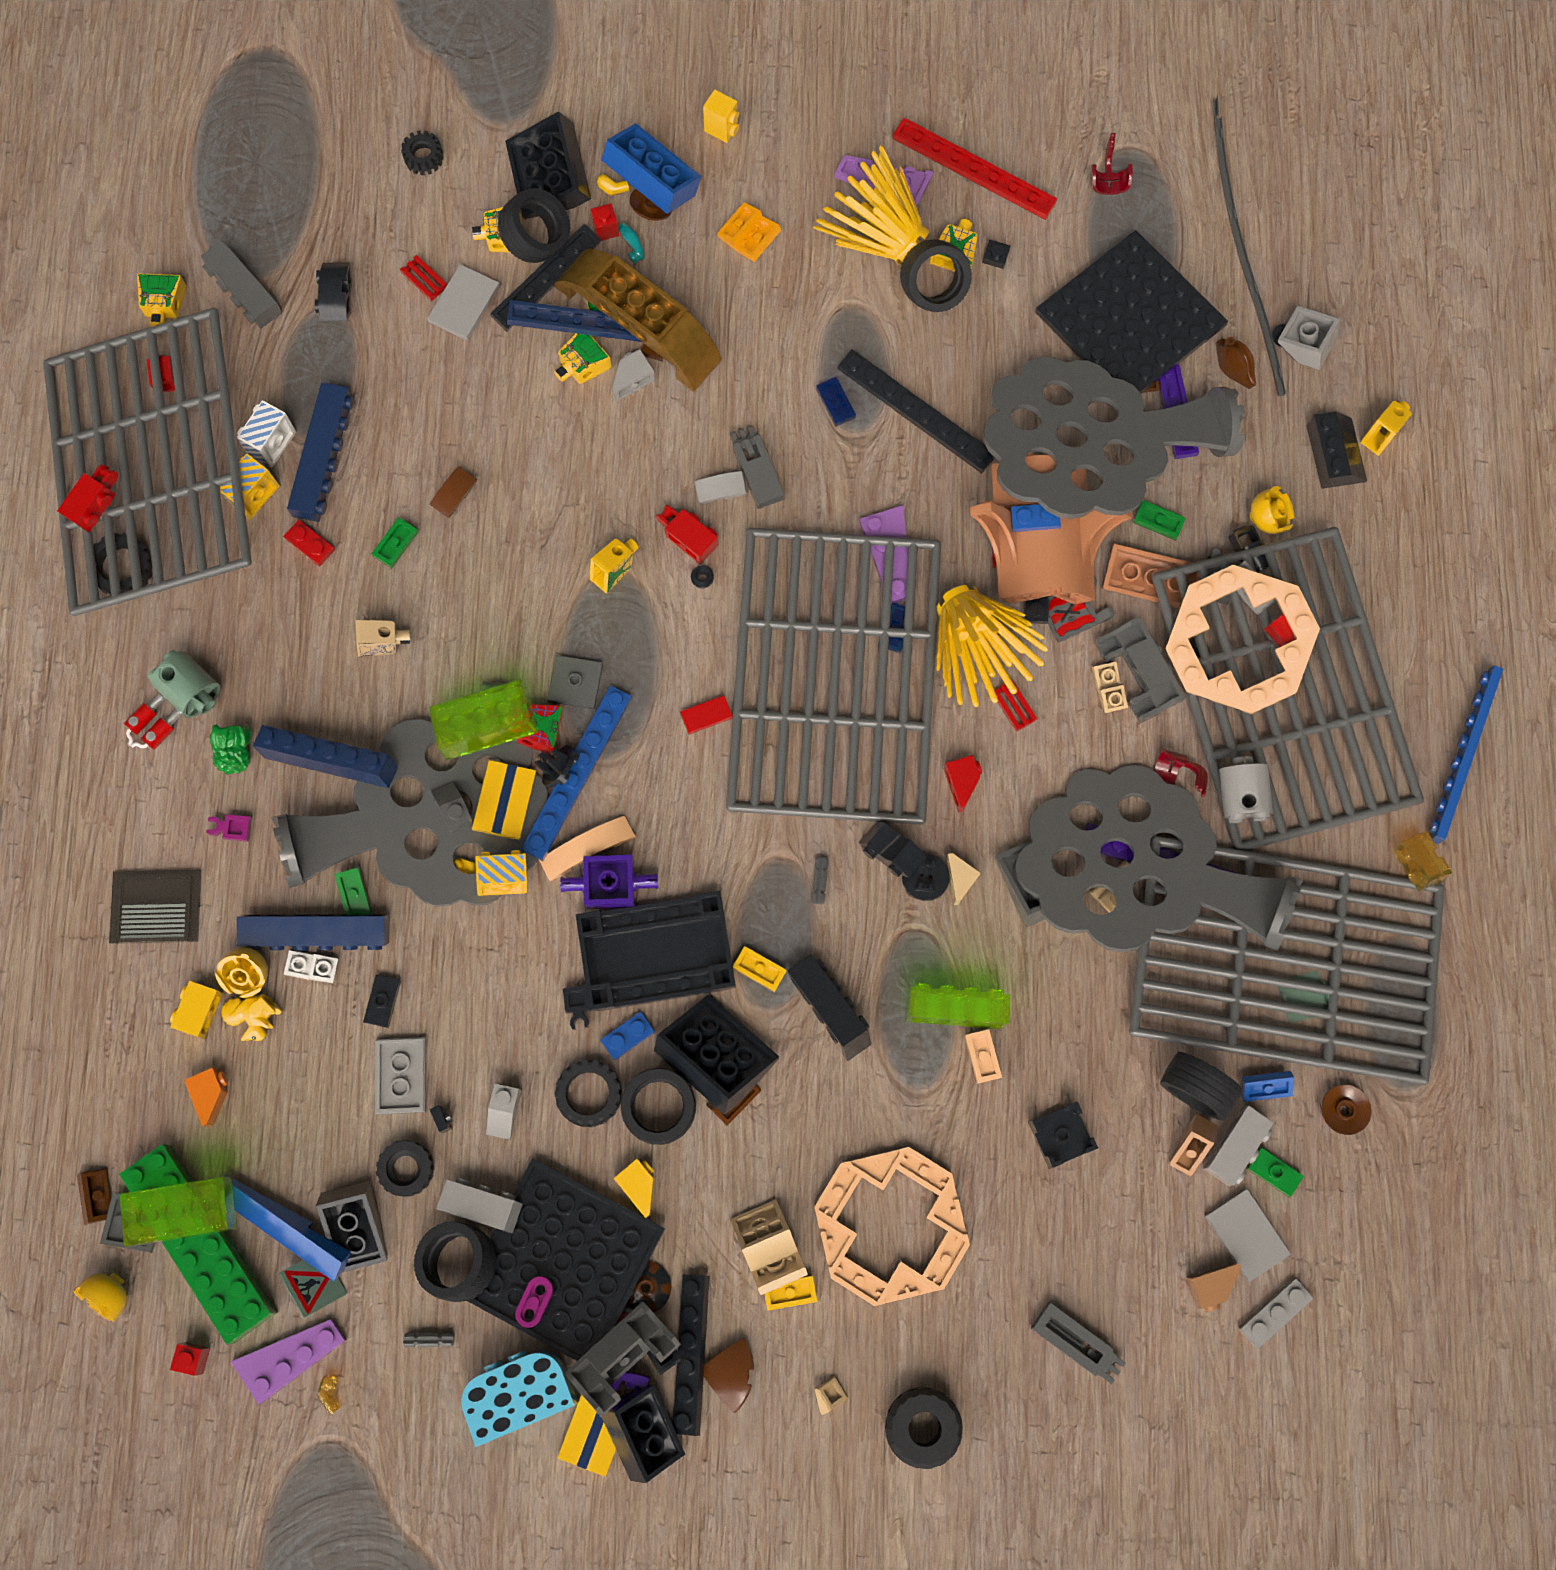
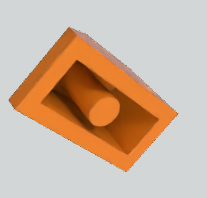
(207, 1094)

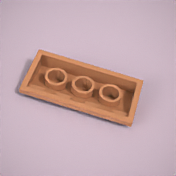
(1131, 573)

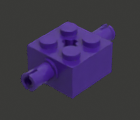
(596, 873)

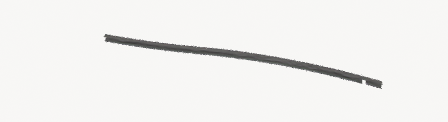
(1252, 286)

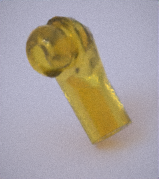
(326, 1393)

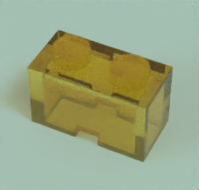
(1421, 861)

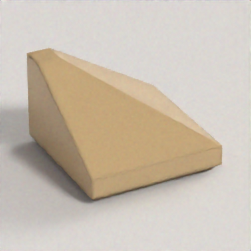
(830, 1395)

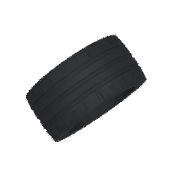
(553, 216)
(957, 289)
(1201, 1086)
(632, 1090)
(428, 1254)

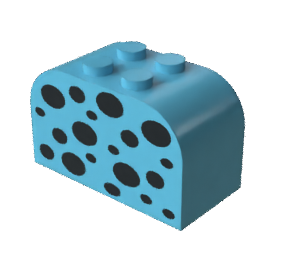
(516, 1394)

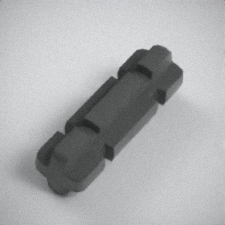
(820, 880)
(428, 1339)

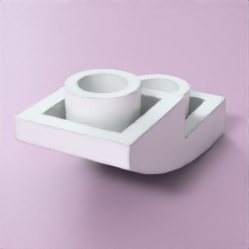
(310, 966)

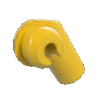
(611, 187)
(465, 866)

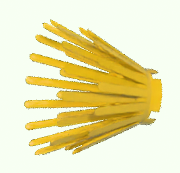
(892, 213)
(968, 620)

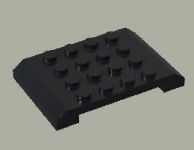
(655, 952)

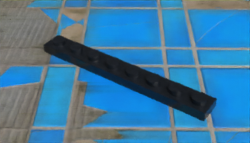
(916, 411)

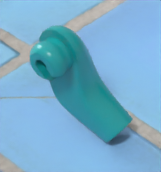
(633, 241)

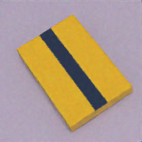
(504, 800)
(588, 1441)

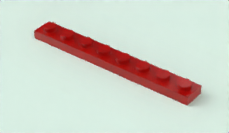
(974, 168)

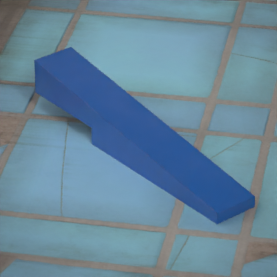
(290, 1230)

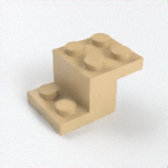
(768, 1247)

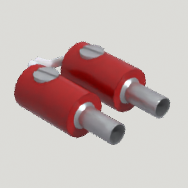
(143, 717)

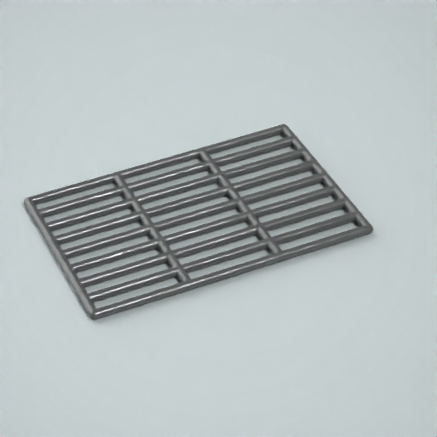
(149, 500)
(832, 719)
(1300, 732)
(1336, 967)

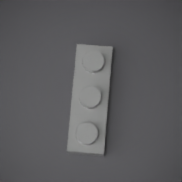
(1275, 1313)

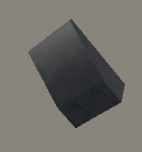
(353, 1222)

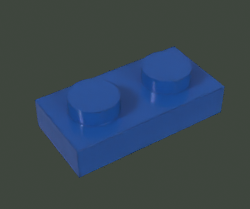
(1033, 518)
(627, 1036)
(1267, 1086)

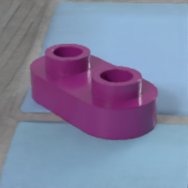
(534, 1301)

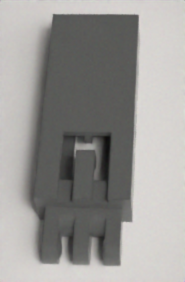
(757, 472)
(1070, 1336)

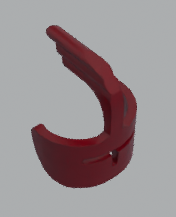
(1124, 176)
(1169, 776)

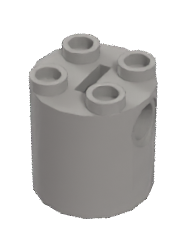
(1246, 782)

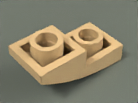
(1109, 687)

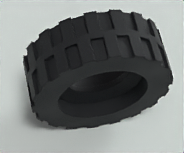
(386, 1163)

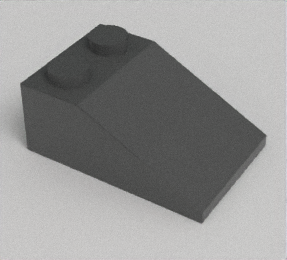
(1025, 903)

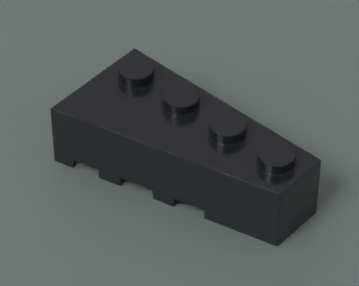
(831, 1006)

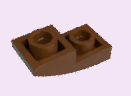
(453, 491)

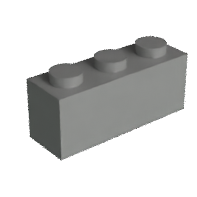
(1239, 1146)
(480, 1204)

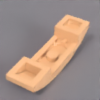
(587, 844)

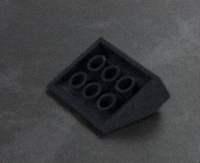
(550, 160)
(715, 1053)

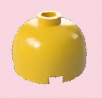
(1272, 511)
(242, 972)
(103, 1294)

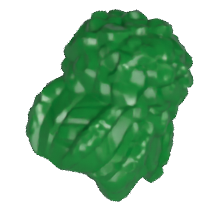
(230, 748)

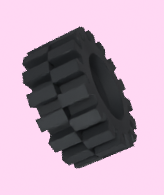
(422, 141)

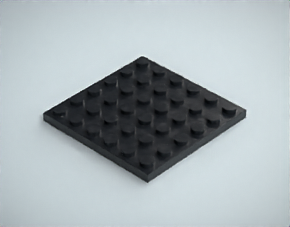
(1132, 314)
(583, 1246)

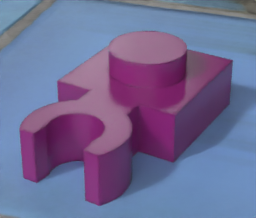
(233, 828)

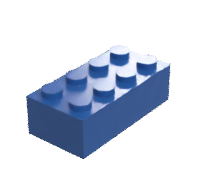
(651, 168)

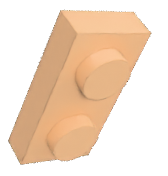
(983, 1056)

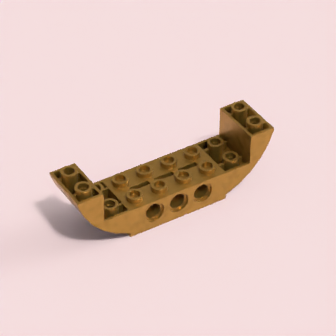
(643, 312)

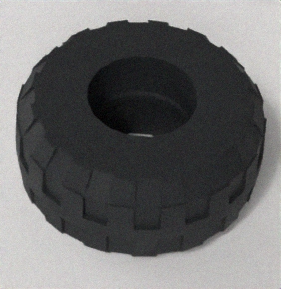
(945, 1442)

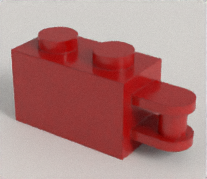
(89, 498)
(688, 533)

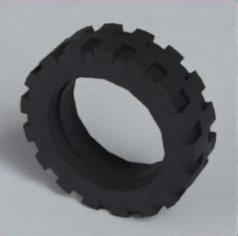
(121, 543)
(569, 1075)

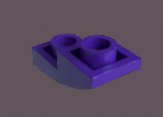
(633, 1380)

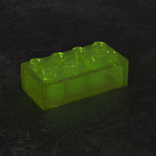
(483, 719)
(958, 1007)
(177, 1211)

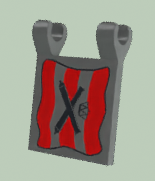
(1071, 619)

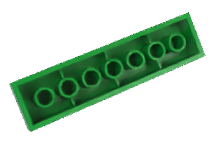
(206, 1261)

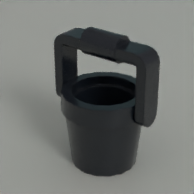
(1259, 561)

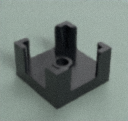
(1062, 1135)

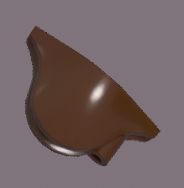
(1236, 361)

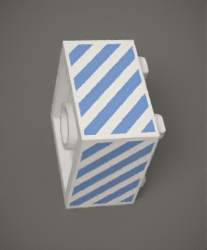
(266, 434)

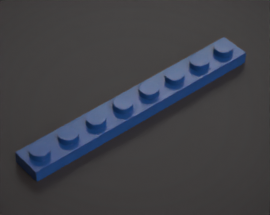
(1461, 763)
(564, 796)

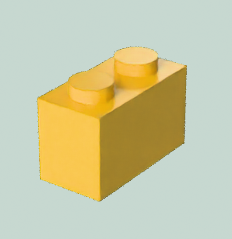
(721, 116)
(196, 1009)

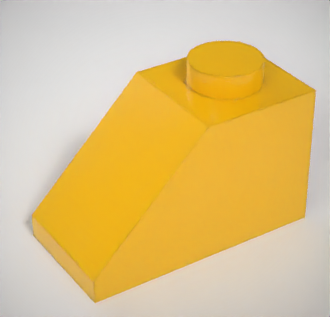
(638, 1185)

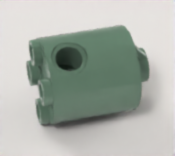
(185, 684)

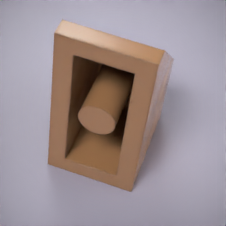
(1194, 1145)
(1213, 1286)

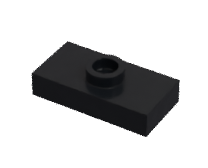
(382, 1001)

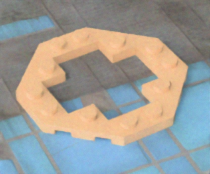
(1259, 590)
(944, 1212)

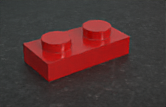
(309, 543)

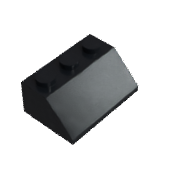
(1335, 450)
(643, 1434)

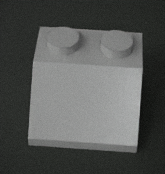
(1310, 336)

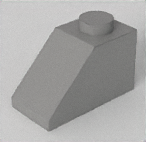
(632, 374)
(503, 1111)

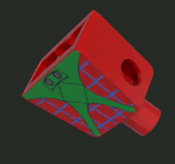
(547, 722)

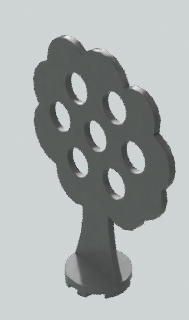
(1204, 422)
(320, 842)
(1253, 902)

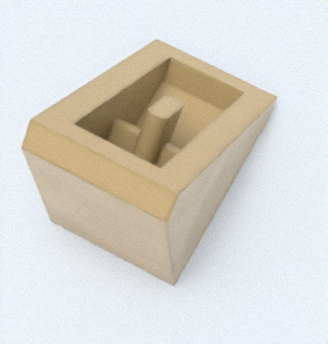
(961, 877)

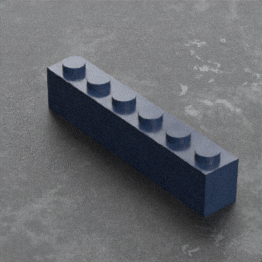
(320, 452)
(325, 756)
(313, 930)

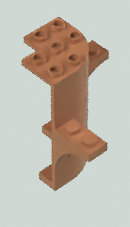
(1044, 560)

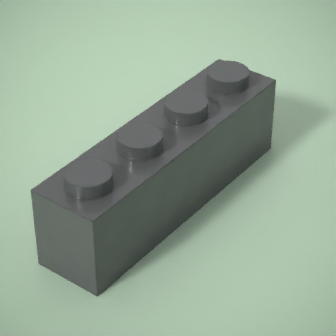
(241, 284)

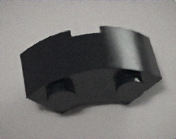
(334, 292)
(892, 849)

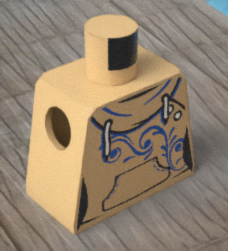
(378, 637)

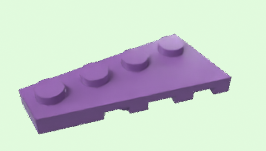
(916, 180)
(889, 524)
(280, 1363)

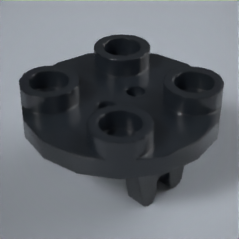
(557, 766)
(924, 888)

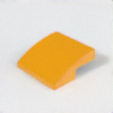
(749, 232)

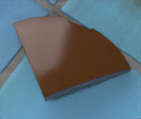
(730, 1374)

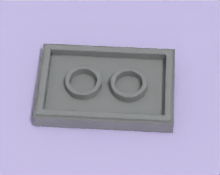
(463, 302)
(400, 1076)
(1247, 1235)

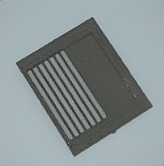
(155, 906)

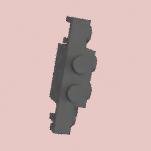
(1146, 665)
(617, 1354)

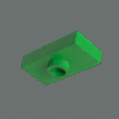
(1159, 520)
(394, 543)
(353, 892)
(1275, 1173)

